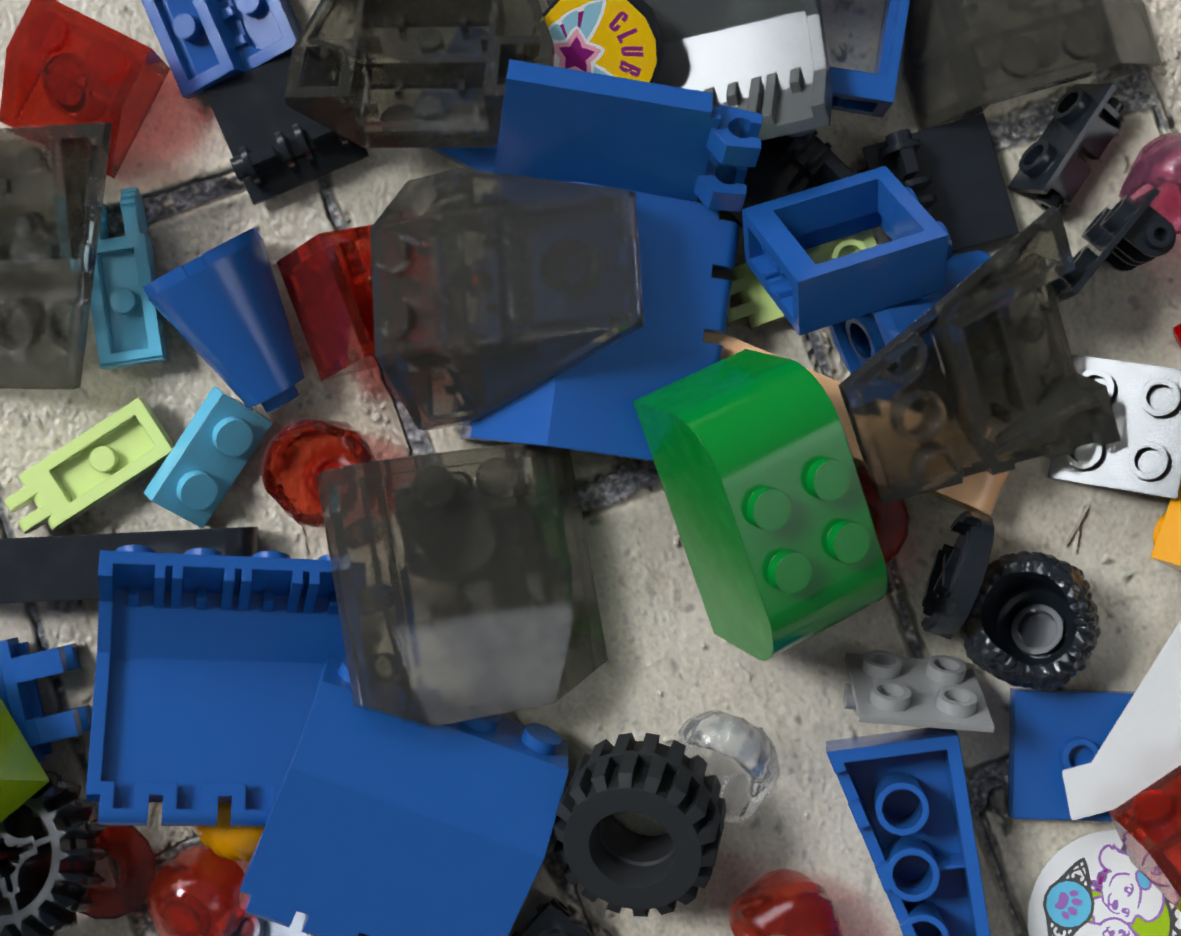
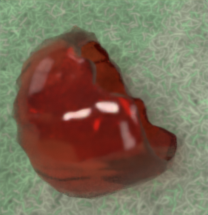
(303, 452)
(784, 905)

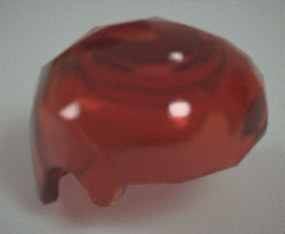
(196, 895)

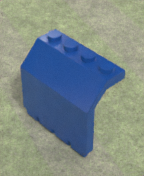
(593, 402)
(204, 680)
(406, 822)

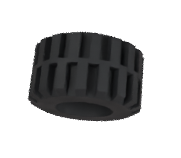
(633, 867)

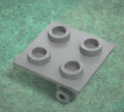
(915, 692)

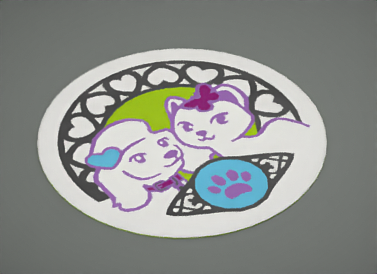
(1098, 892)

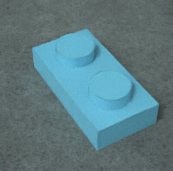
(207, 457)

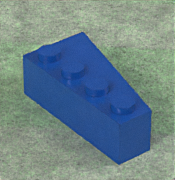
(917, 826)

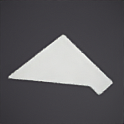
(1139, 746)

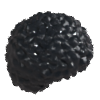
(1032, 621)

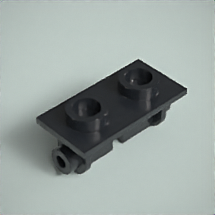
(1083, 121)

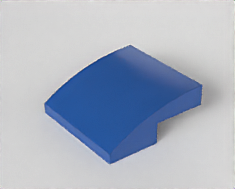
(220, 38)

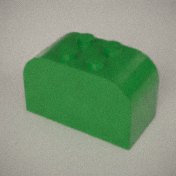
(764, 500)

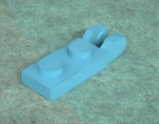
(124, 320)

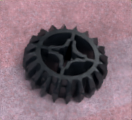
(53, 876)

